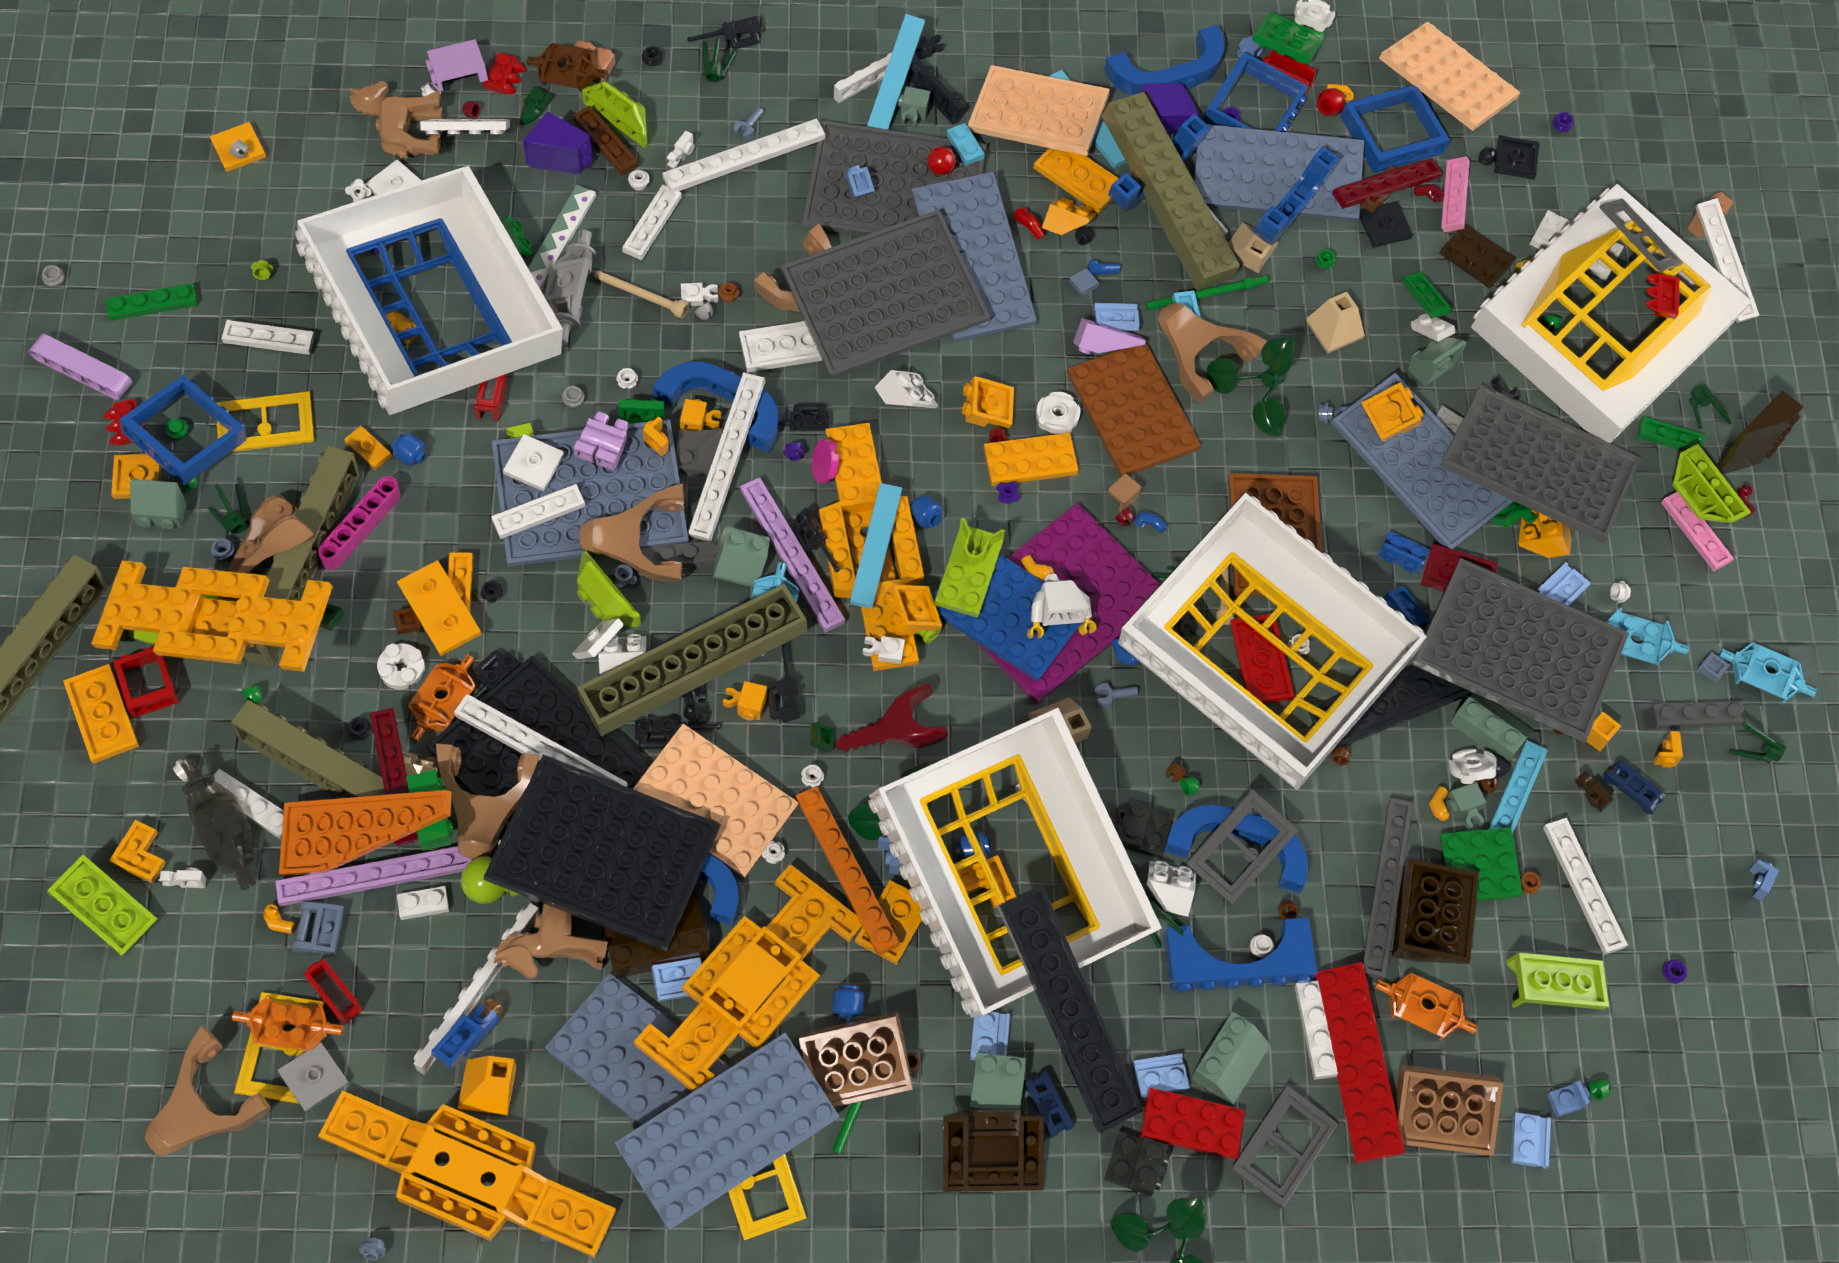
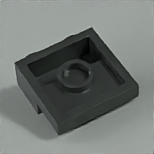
(1144, 828)
(1137, 1163)

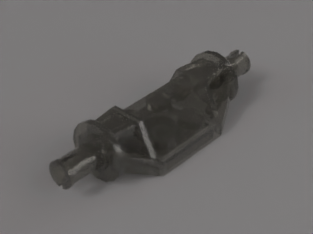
(219, 823)

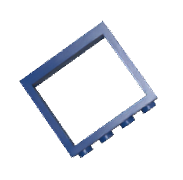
(1266, 74)
(1403, 155)
(203, 460)

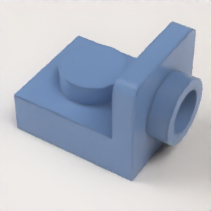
(859, 181)
(883, 844)
(1766, 877)
(1569, 1099)

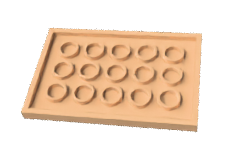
(1449, 75)
(1039, 110)
(720, 788)

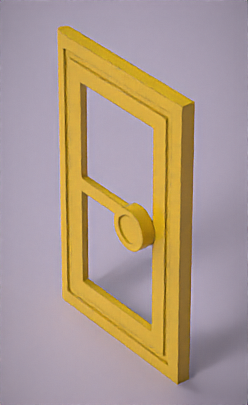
(306, 431)
(274, 1092)
(794, 1214)

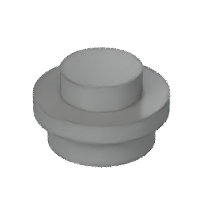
(53, 276)
(573, 396)

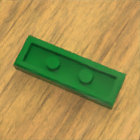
(1426, 295)
(1669, 435)

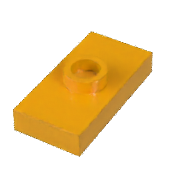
(367, 447)

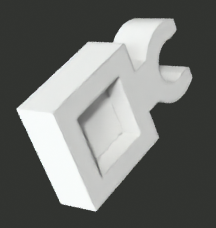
(683, 147)
(695, 294)
(889, 649)
(185, 878)

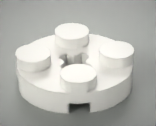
(1314, 14)
(1053, 423)
(407, 676)
(1472, 766)

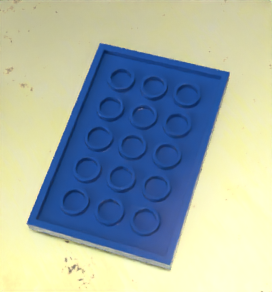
(1006, 619)

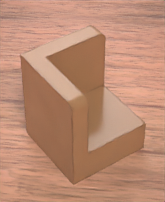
(1125, 491)

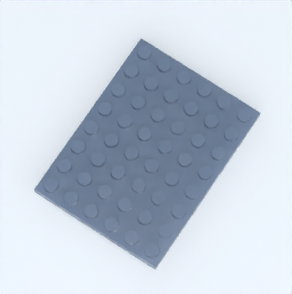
(604, 491)

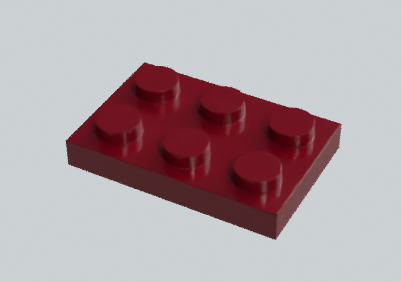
(1442, 564)

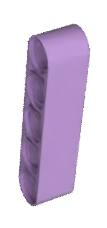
(80, 366)

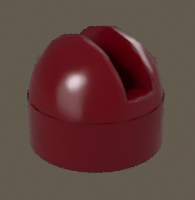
(471, 109)
(997, 435)
(1123, 516)

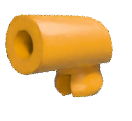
(1345, 90)
(1037, 570)
(1437, 804)
(275, 922)

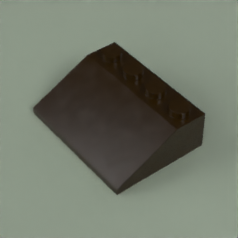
(1763, 434)
(1435, 913)
(635, 957)

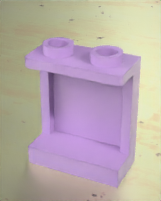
(455, 62)

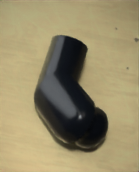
(1499, 386)

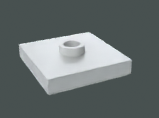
(391, 178)
(533, 462)
(598, 638)

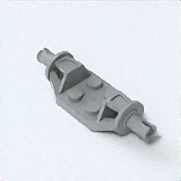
(568, 281)

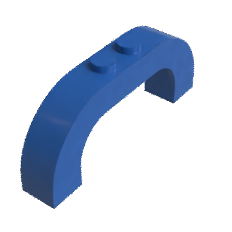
(1190, 74)
(1127, 191)
(1279, 218)
(723, 383)
(1252, 829)
(726, 891)

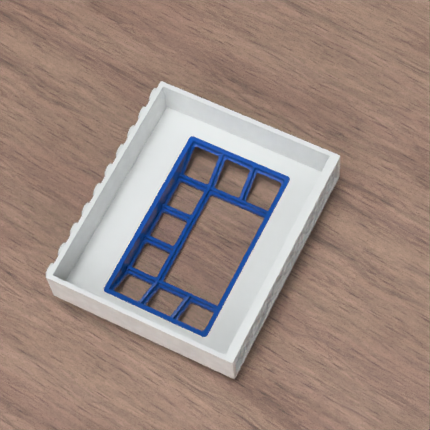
(481, 255)

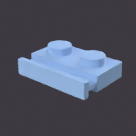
(1117, 315)
(1564, 585)
(672, 976)
(990, 1034)
(1161, 1073)
(1530, 1140)

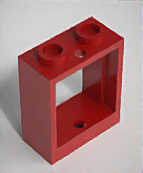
(151, 701)

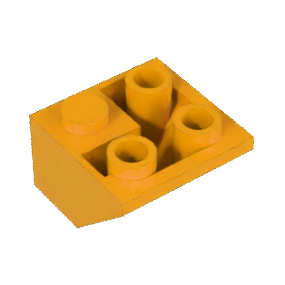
(1065, 216)
(1545, 536)
(488, 1085)

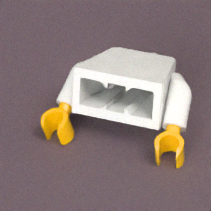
(1060, 604)

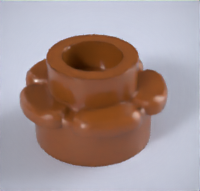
(729, 296)
(1535, 882)

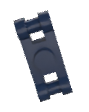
(1634, 786)
(1048, 1103)

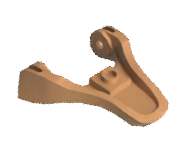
(769, 288)
(1191, 335)
(270, 532)
(620, 535)
(480, 816)
(187, 1115)

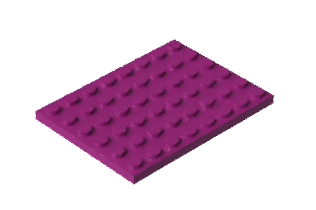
(1102, 570)

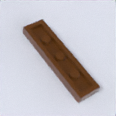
(605, 140)

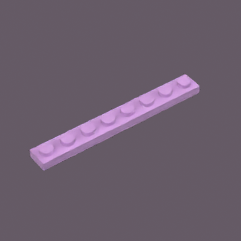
(792, 554)
(370, 876)

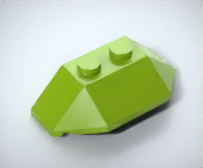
(618, 110)
(1706, 488)
(603, 595)

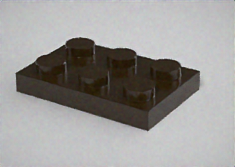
(1477, 256)

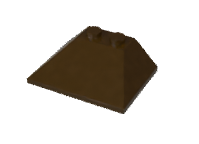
(993, 1150)

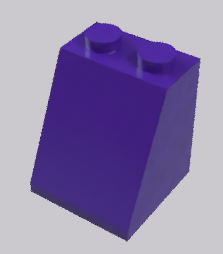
(1170, 104)
(557, 146)

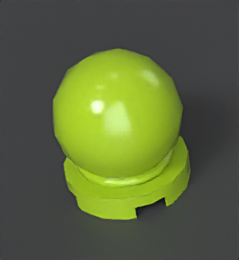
(476, 887)

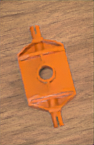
(435, 713)
(1406, 1003)
(270, 1017)

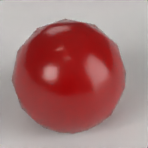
(1330, 100)
(941, 160)

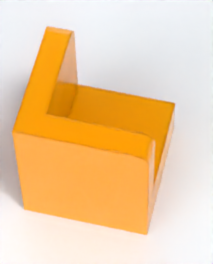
(1602, 731)

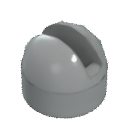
(238, 149)
(705, 311)

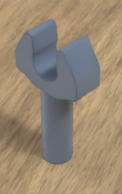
(747, 126)
(1113, 693)

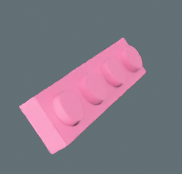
(1455, 194)
(1698, 532)

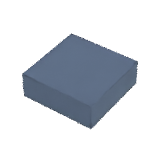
(1083, 282)
(1713, 667)

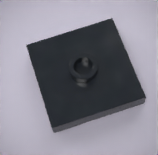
(1516, 157)
(1385, 224)

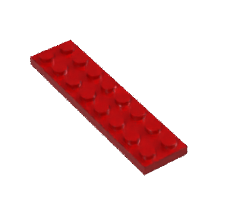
(1360, 1064)

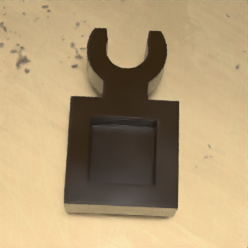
(1595, 793)

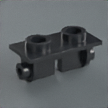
(693, 709)

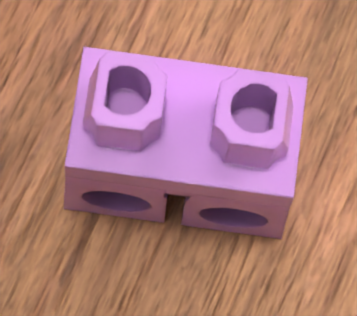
(602, 441)

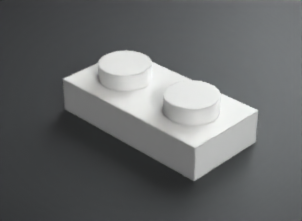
(1432, 328)
(423, 903)

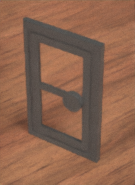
(1620, 205)
(1259, 862)
(1265, 1134)

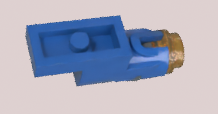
(467, 1033)

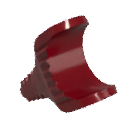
(897, 725)

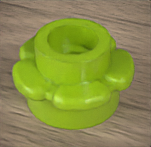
(261, 269)

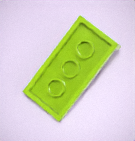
(969, 570)
(102, 905)
(1559, 981)

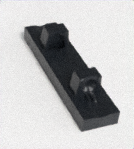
(924, 79)

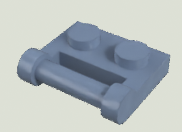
(326, 928)

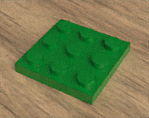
(1288, 37)
(1490, 855)

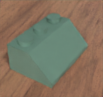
(1491, 726)
(1231, 1059)

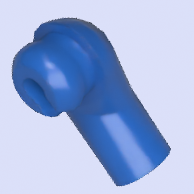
(1103, 268)
(1150, 518)
(1123, 655)

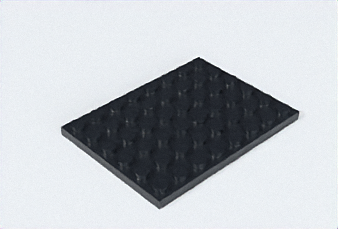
(547, 707)
(603, 852)

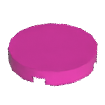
(824, 461)

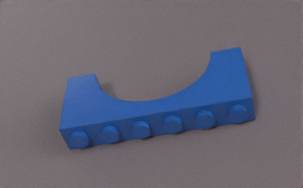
(1194, 968)

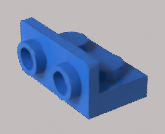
(1403, 552)
(1403, 602)

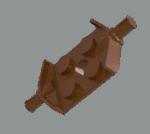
(578, 72)

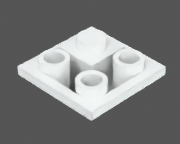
(905, 390)
(621, 650)
(1172, 886)

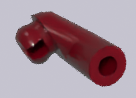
(1430, 191)
(1744, 492)

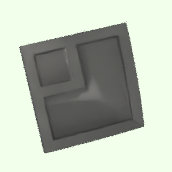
(697, 450)

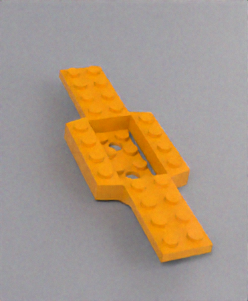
(857, 490)
(473, 1151)

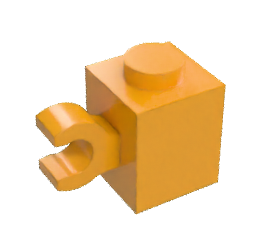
(696, 417)
(749, 700)

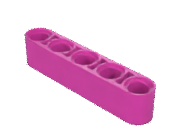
(358, 533)

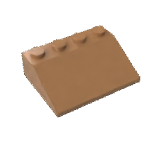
(858, 1059)
(1448, 1109)

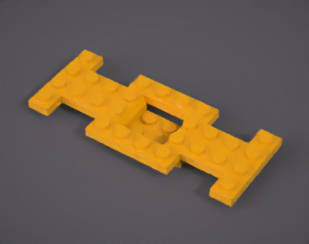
(211, 627)
(743, 975)

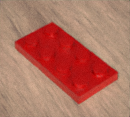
(1261, 663)
(1192, 1123)

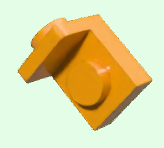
(654, 437)
(1671, 750)

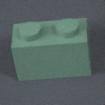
(1436, 359)
(157, 503)
(740, 556)
(997, 1082)

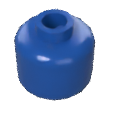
(409, 449)
(926, 511)
(965, 850)
(848, 1002)

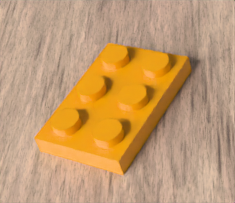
(903, 917)

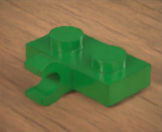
(1513, 512)

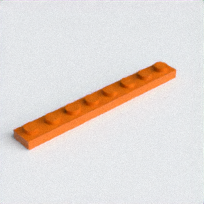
(847, 871)

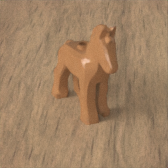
(395, 118)
(551, 941)

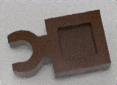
(406, 621)

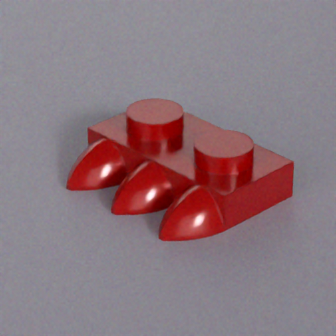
(504, 72)
(1665, 295)
(115, 413)

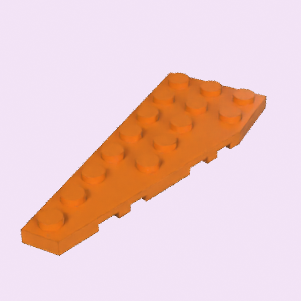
(336, 831)

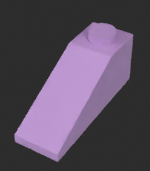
(1103, 338)

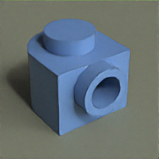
(1250, 47)

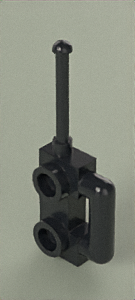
(732, 29)
(802, 422)
(814, 534)
(492, 678)
(788, 690)
(661, 727)

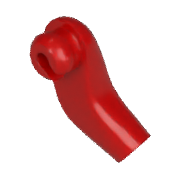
(1029, 221)

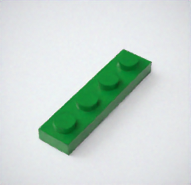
(151, 302)

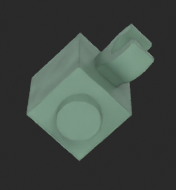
(914, 104)
(1467, 802)

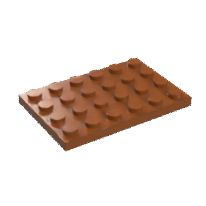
(1133, 409)
(1290, 497)

